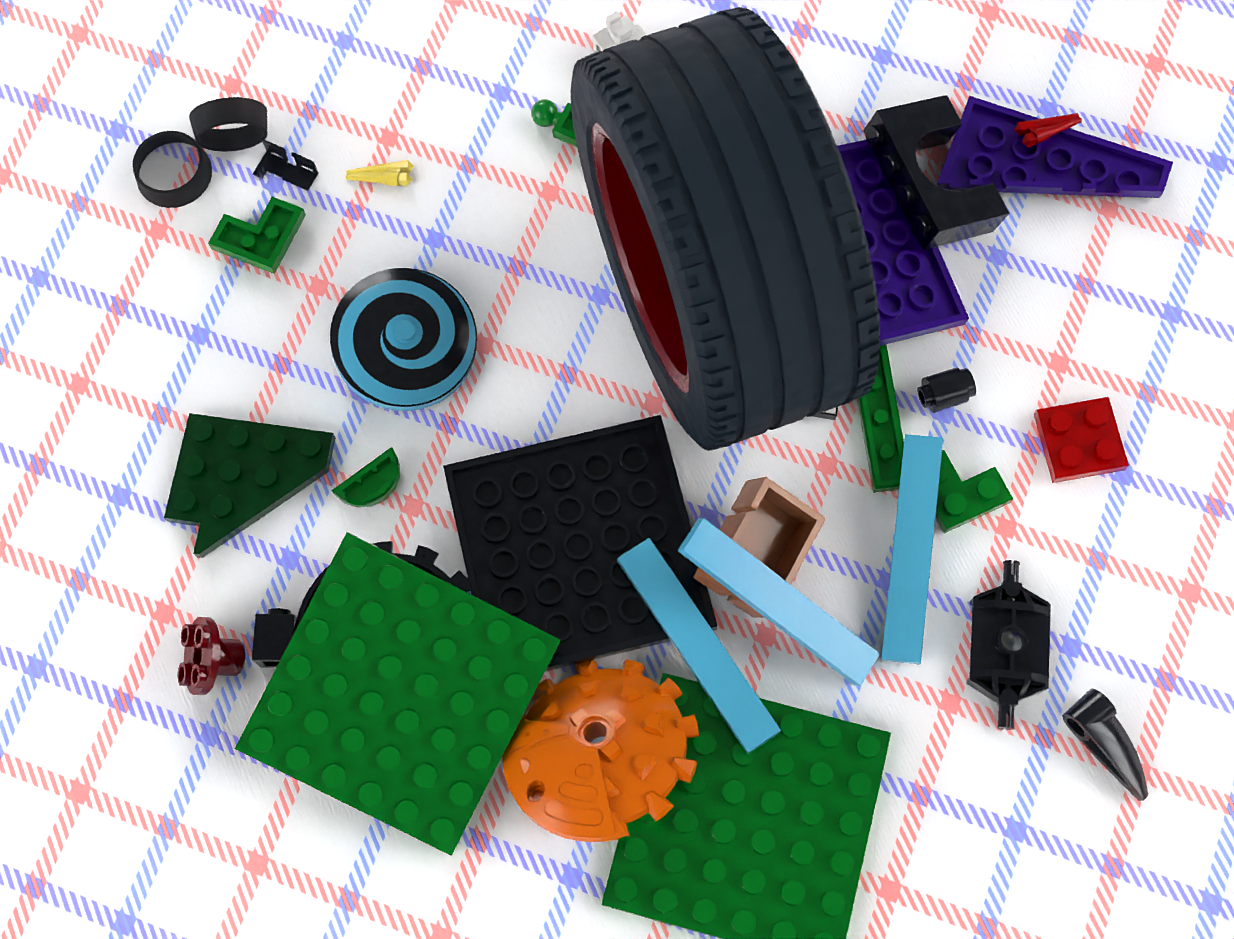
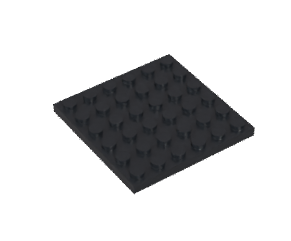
(554, 517)

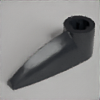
(1099, 730)

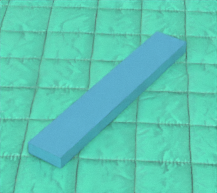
(912, 549)
(778, 601)
(698, 646)

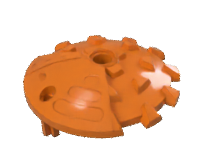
(599, 787)

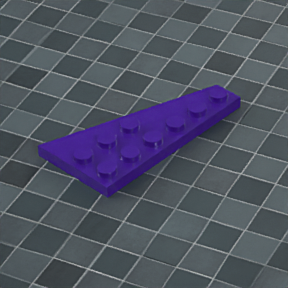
(1066, 164)

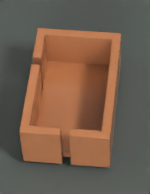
(771, 528)

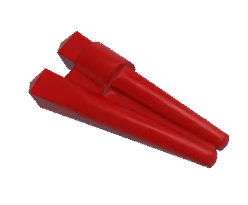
(1042, 129)

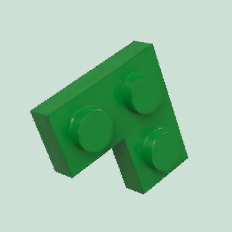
(259, 244)
(968, 499)

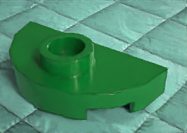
(372, 482)

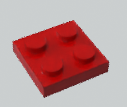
(1080, 440)

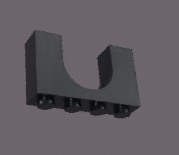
(934, 213)

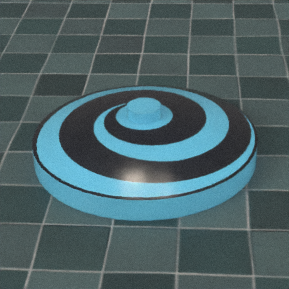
(403, 339)

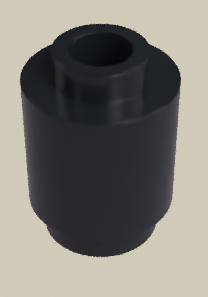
(946, 389)

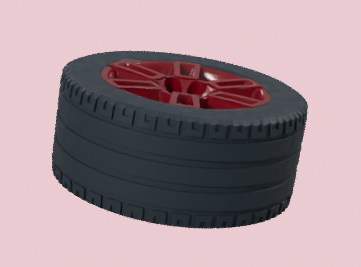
(728, 225)

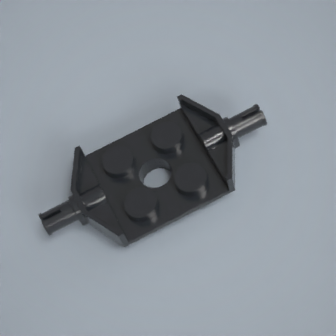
(995, 670)

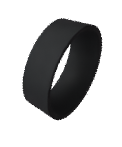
(229, 111)
(182, 195)

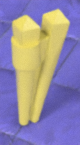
(389, 173)

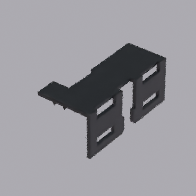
(288, 172)

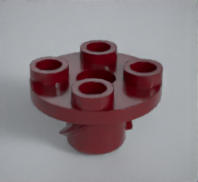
(207, 656)

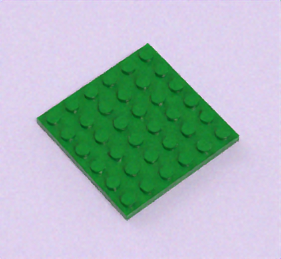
(398, 694)
(756, 837)

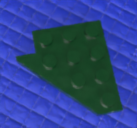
(239, 473)

